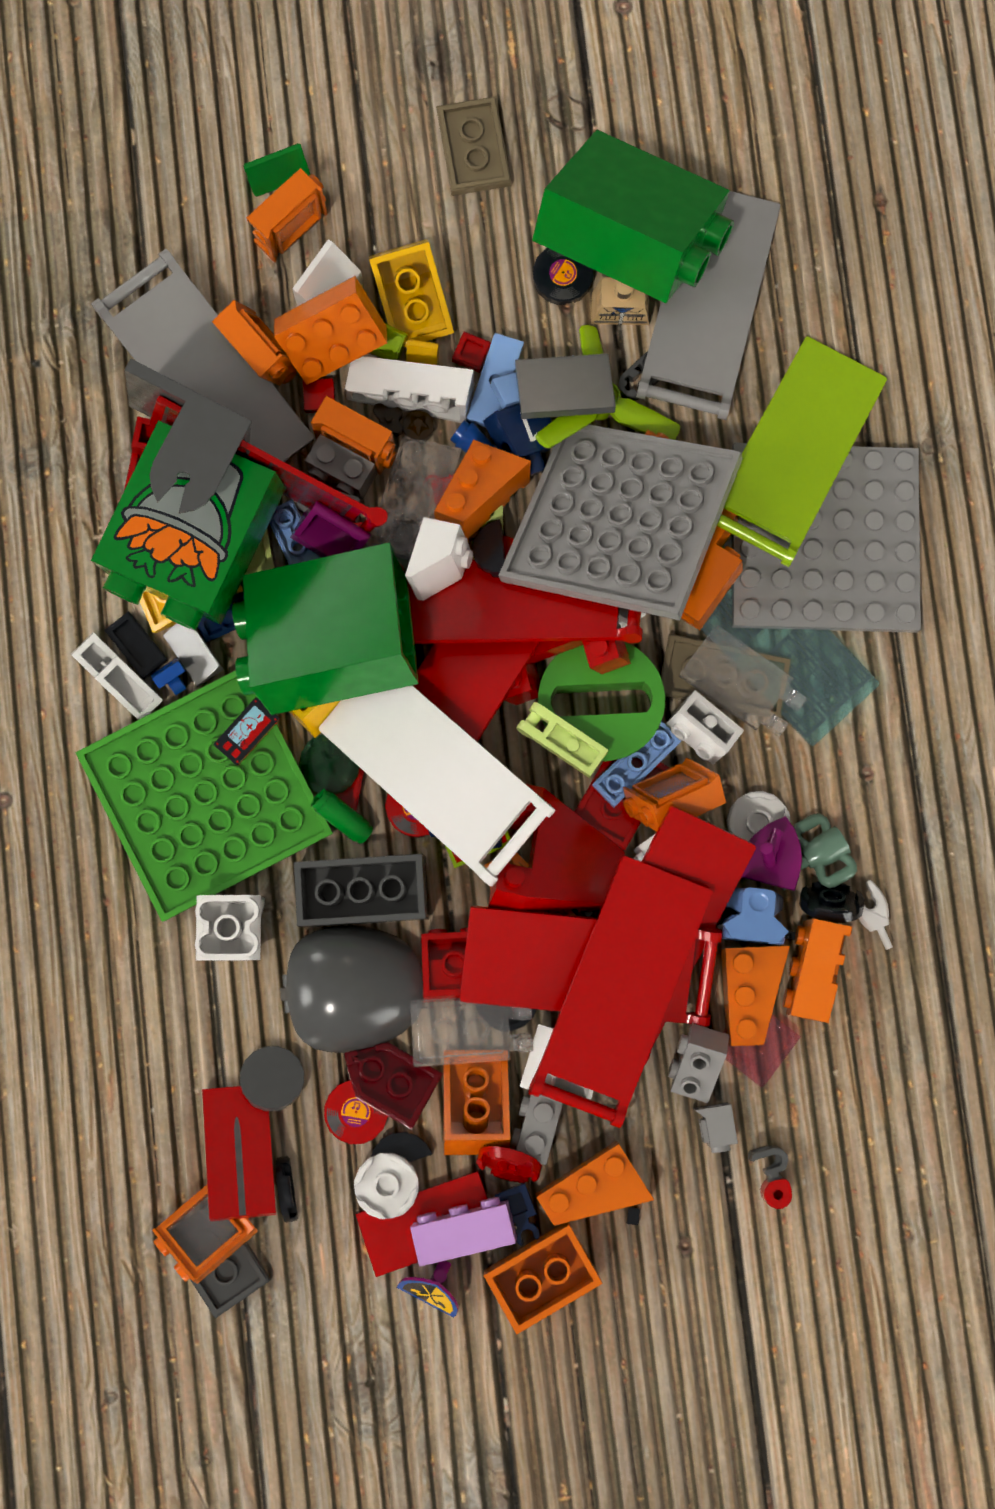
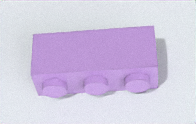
(463, 1231)

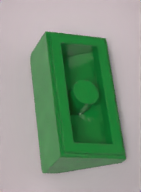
(275, 169)

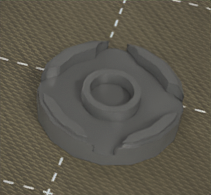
(271, 1078)

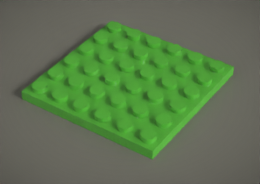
(191, 812)

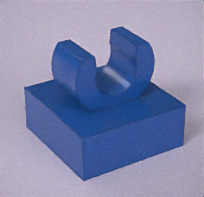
(169, 675)

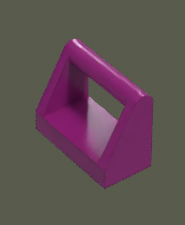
(328, 532)

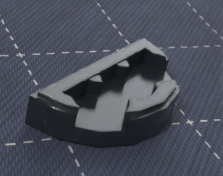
(489, 548)
(403, 1144)
(286, 1189)

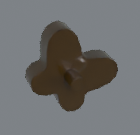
(389, 418)

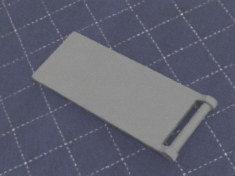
(706, 327)
(176, 337)

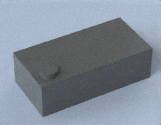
(361, 890)

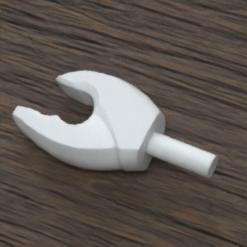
(878, 916)

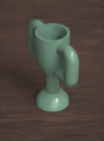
(825, 850)

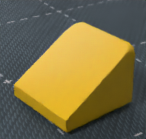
(422, 352)

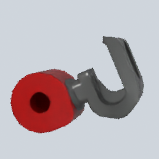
(775, 1189)

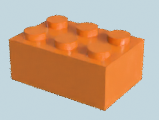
(330, 330)
(542, 1277)

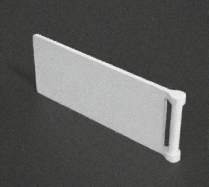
(437, 774)

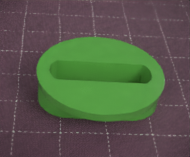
(619, 732)

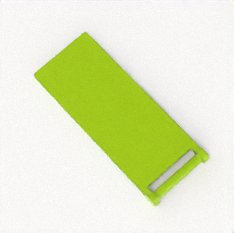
(800, 447)

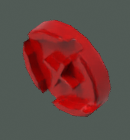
(509, 1164)

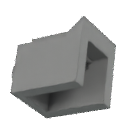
(717, 1126)

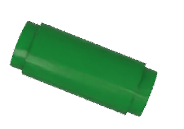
(342, 816)

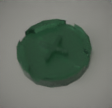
(327, 766)

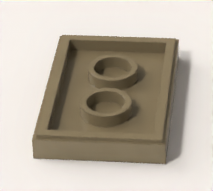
(473, 146)

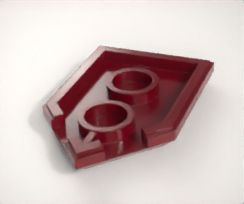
(390, 1082)

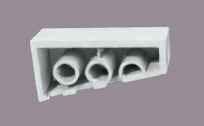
(411, 386)

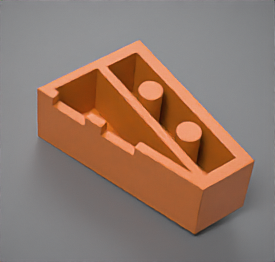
(481, 486)
(815, 969)
(750, 991)
(594, 1187)

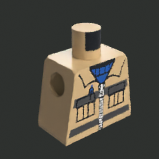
(618, 304)

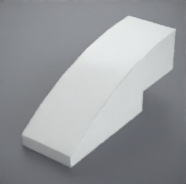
(116, 676)

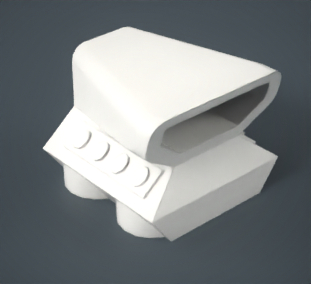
(228, 927)

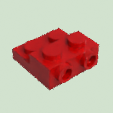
(442, 963)

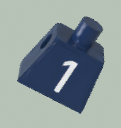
(518, 435)

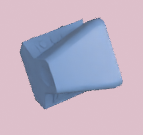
(754, 917)

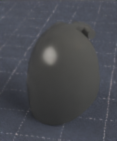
(350, 987)

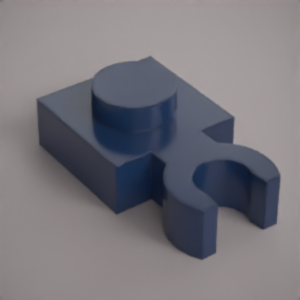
(521, 1209)

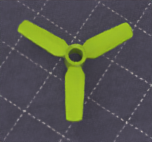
(626, 412)

